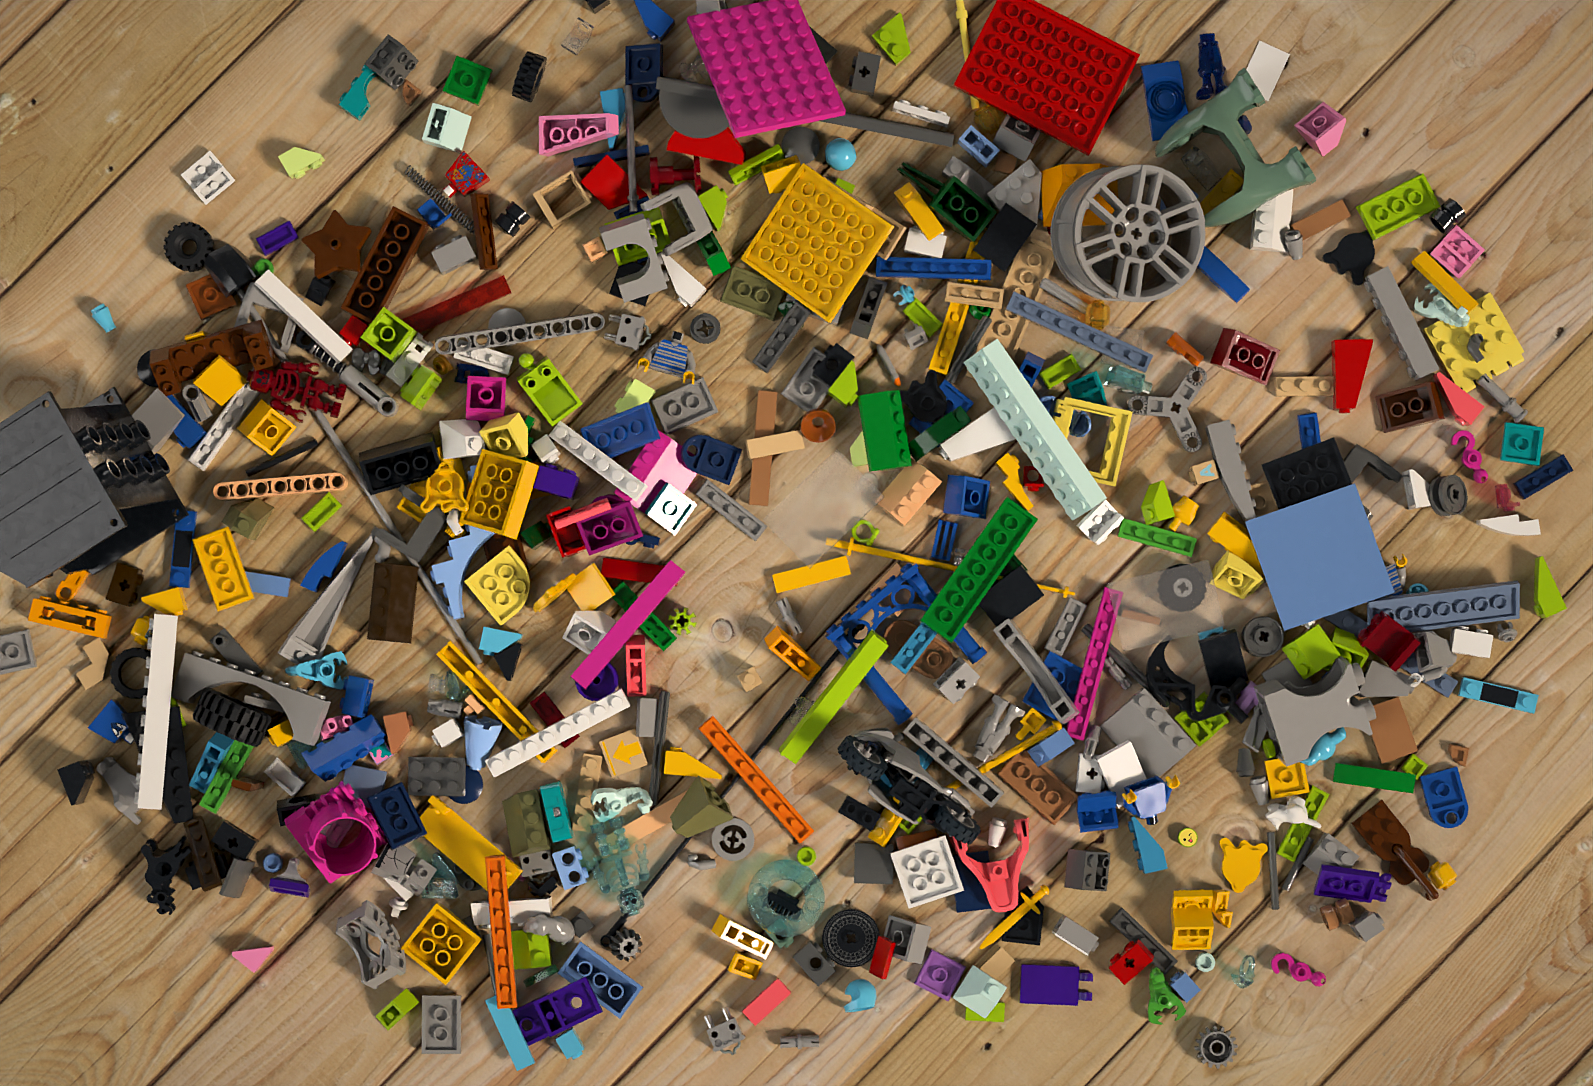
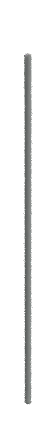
(373, 499)

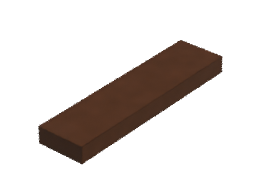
(484, 231)
(247, 784)

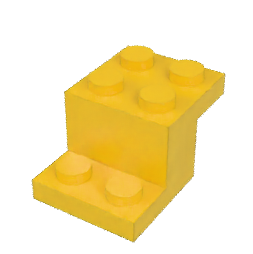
(1192, 919)

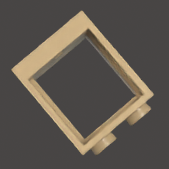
(556, 184)

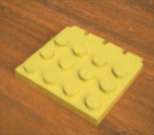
(1497, 346)

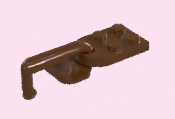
(1382, 831)

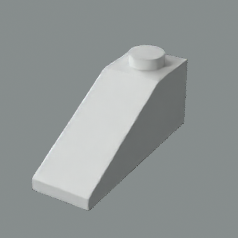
(685, 285)

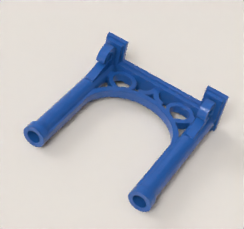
(850, 621)

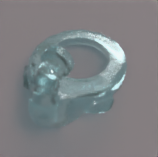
(454, 690)
(1245, 978)

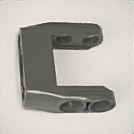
(1357, 460)
(424, 533)

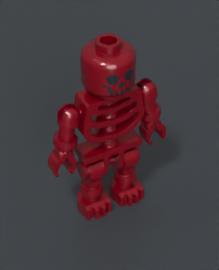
(264, 380)

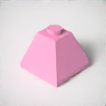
(1322, 128)

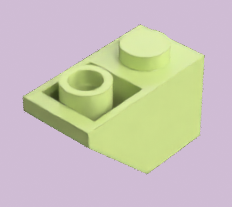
(298, 161)
(636, 395)

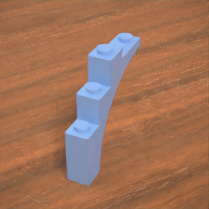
(453, 572)

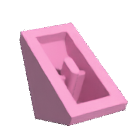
(253, 957)

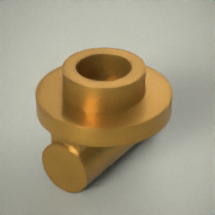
(442, 365)

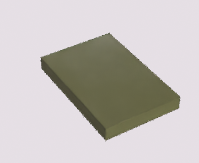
(752, 293)

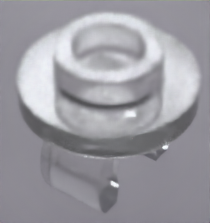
(959, 555)

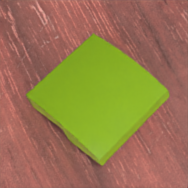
(1201, 730)

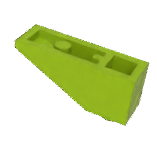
(1546, 594)

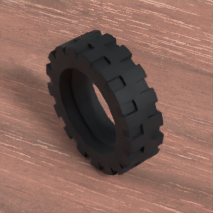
(115, 672)

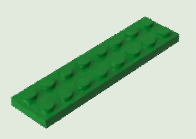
(978, 570)

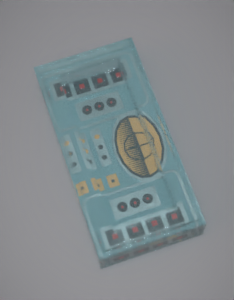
(441, 888)

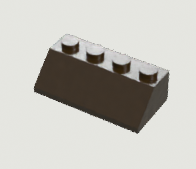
(392, 603)

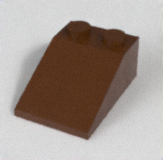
(1410, 407)

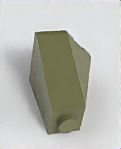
(248, 517)
(700, 809)

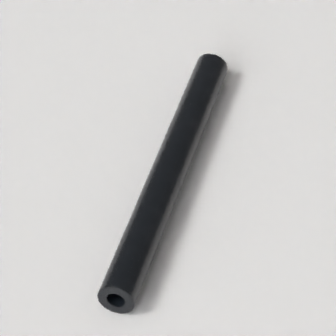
(282, 457)

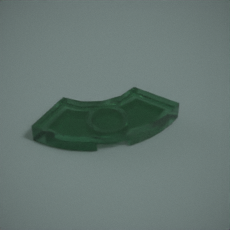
(541, 975)

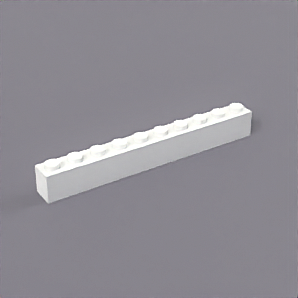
(157, 711)

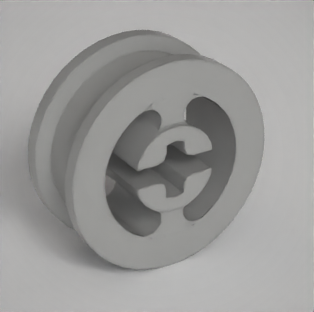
(748, 841)

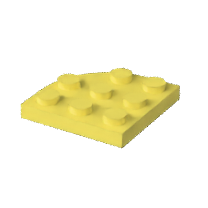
(501, 585)

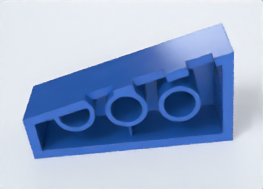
(345, 748)

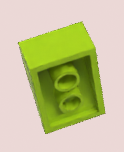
(420, 387)

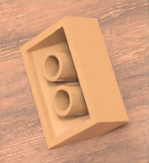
(908, 492)

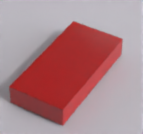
(882, 957)

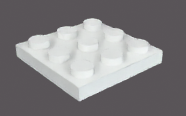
(927, 871)

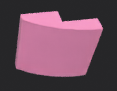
(1457, 251)

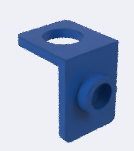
(432, 214)

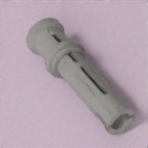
(1508, 404)

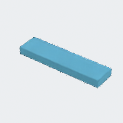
(511, 1034)

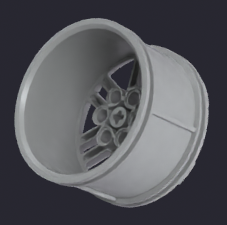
(1186, 230)

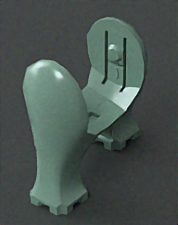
(1220, 118)

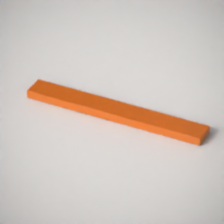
(756, 779)
(501, 931)

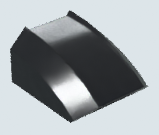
(230, 269)

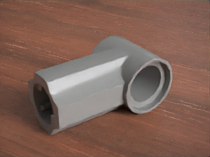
(198, 404)

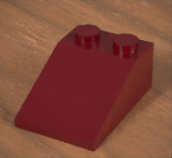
(1244, 356)

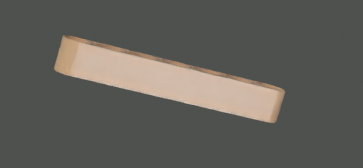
(271, 483)

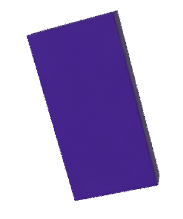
(277, 238)

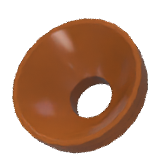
(818, 433)

